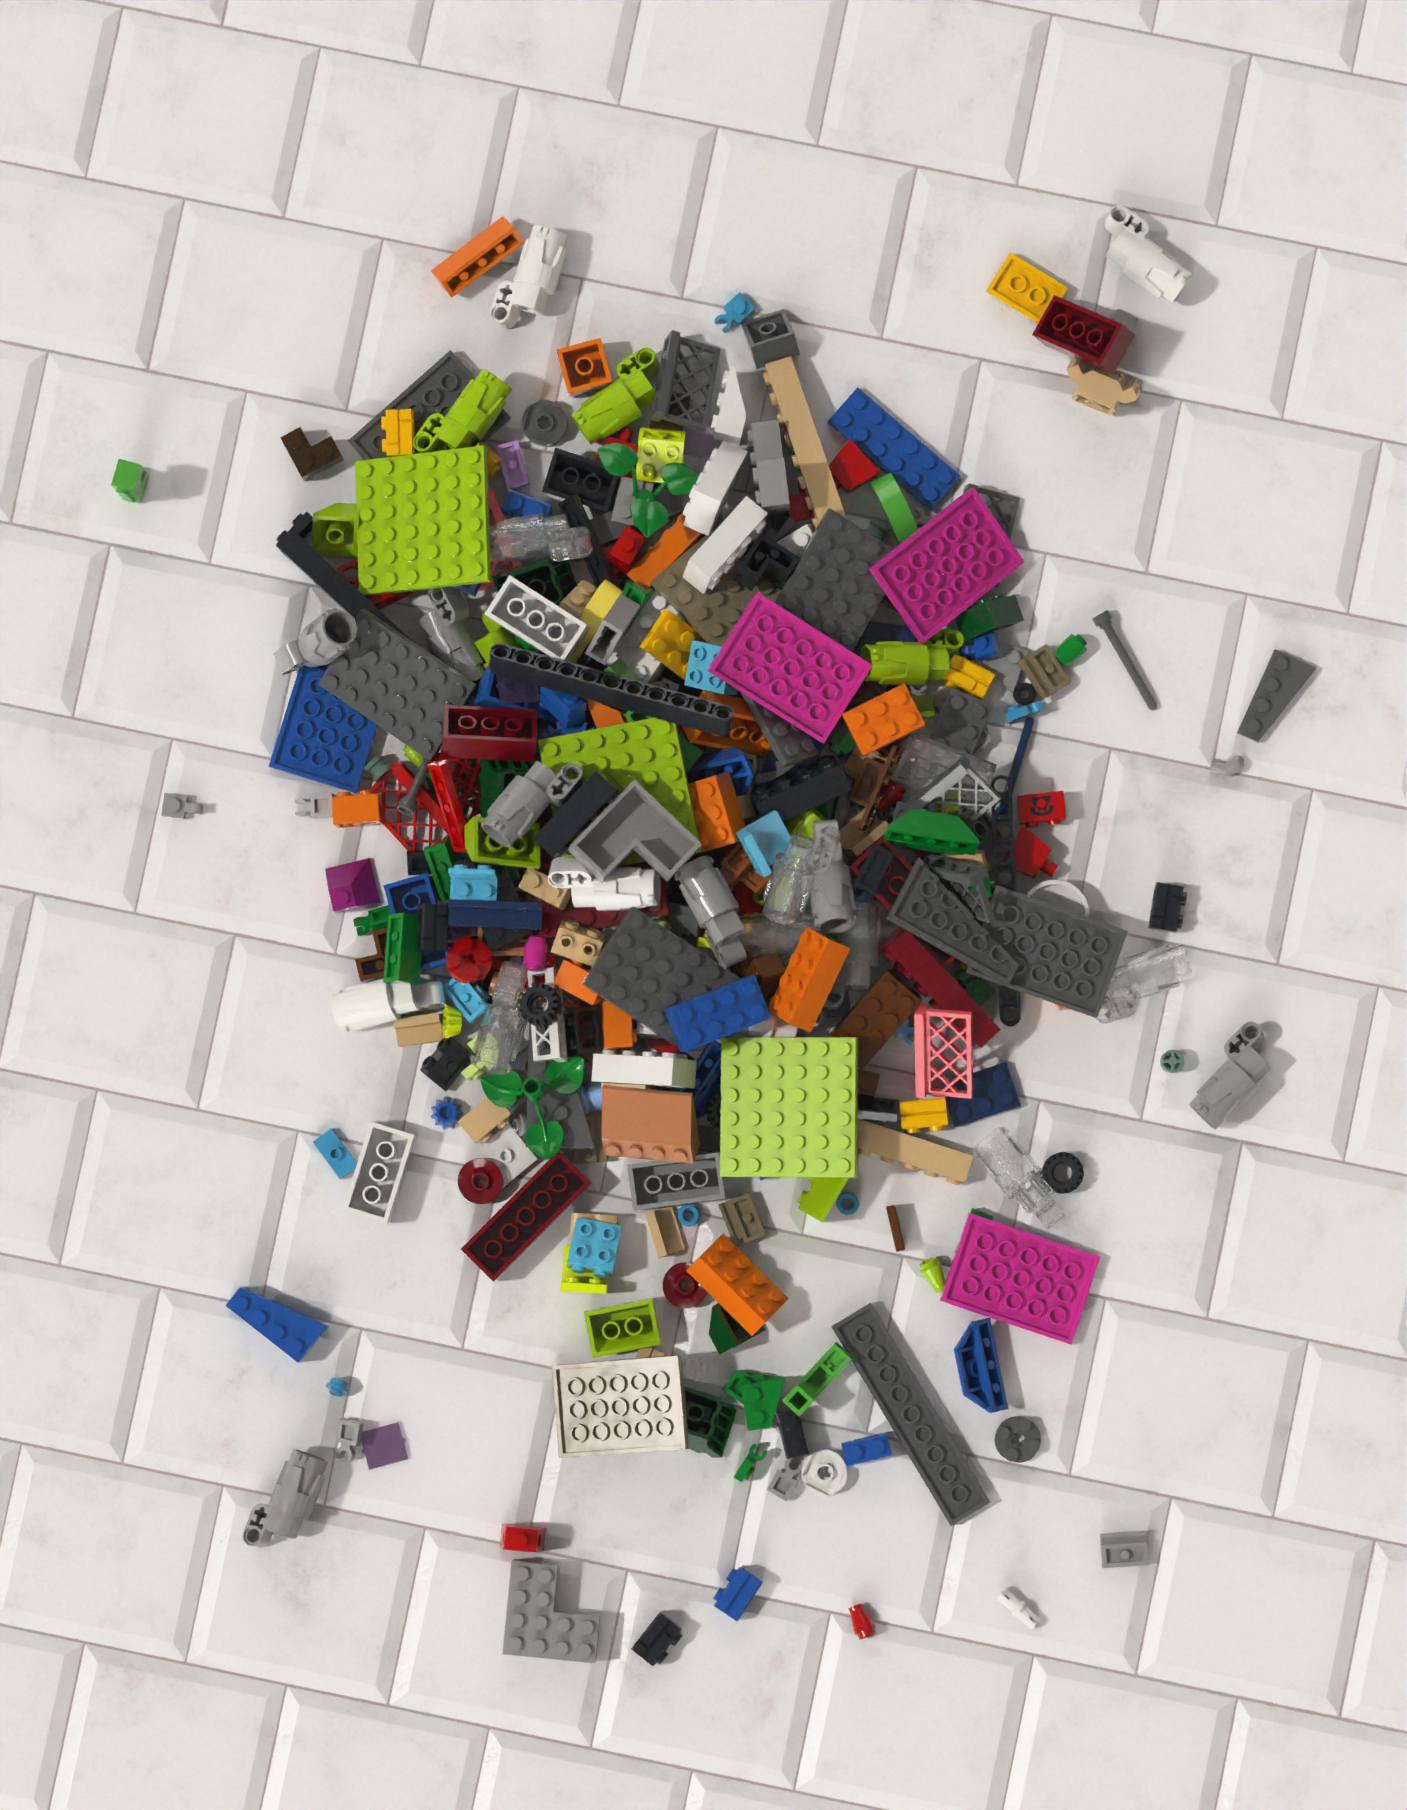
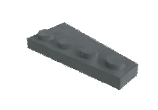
(1275, 690)

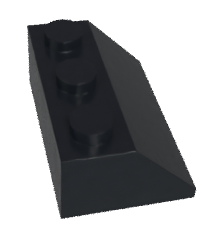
(582, 476)

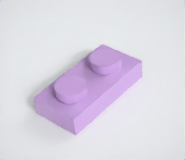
(512, 465)

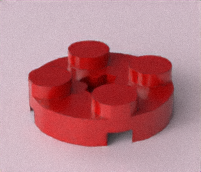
(469, 948)

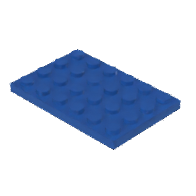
(322, 735)

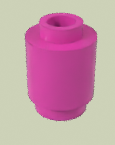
(535, 953)

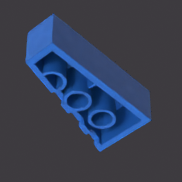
(281, 1325)

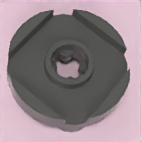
(549, 435)
(1030, 1443)

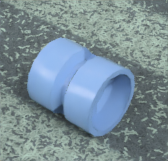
(591, 1096)

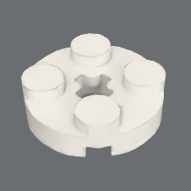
(812, 1478)

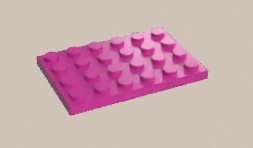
(946, 565)
(789, 667)
(1020, 1278)

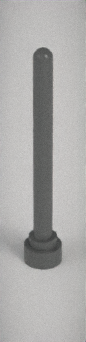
(1104, 622)
(408, 804)

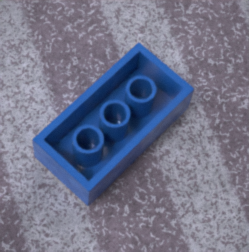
(405, 897)
(717, 1013)

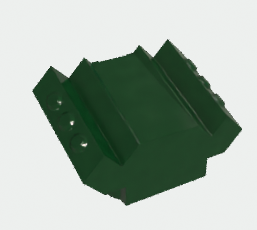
(543, 575)
(496, 777)
(708, 1422)

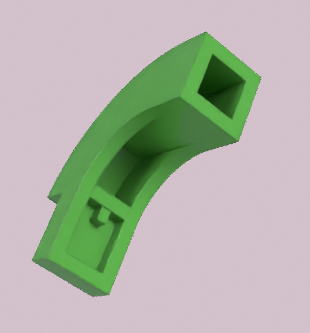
(894, 506)
(817, 1379)

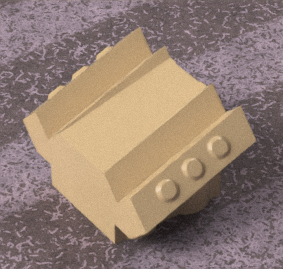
(1100, 389)

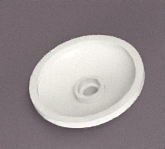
(1062, 895)

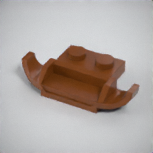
(738, 869)

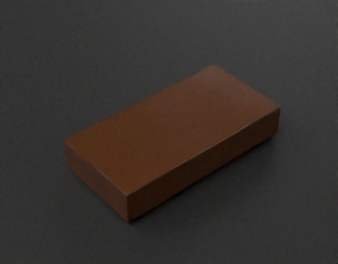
(895, 1228)

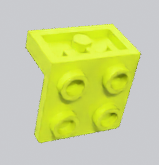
(656, 450)
(581, 1282)

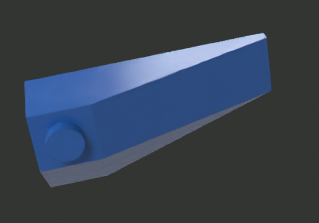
(488, 696)

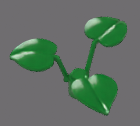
(646, 512)
(502, 1090)

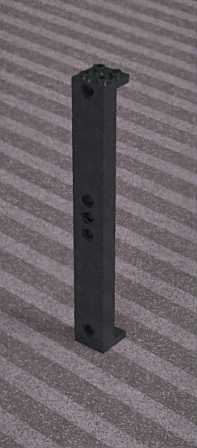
(327, 577)

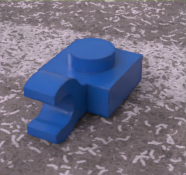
(983, 648)

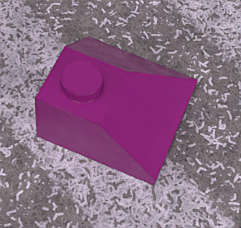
(352, 885)

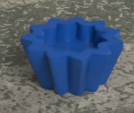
(446, 1112)

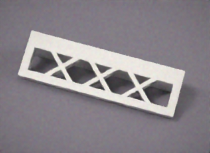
(556, 1030)

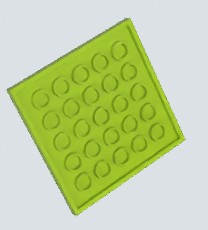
(423, 521)
(629, 751)
(789, 1107)

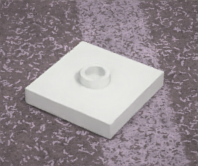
(507, 1152)

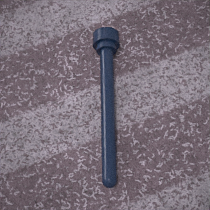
(1017, 761)

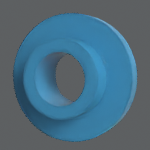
(855, 1203)
(681, 1215)
(337, 1387)

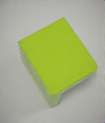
(924, 705)

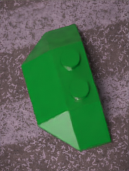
(932, 833)

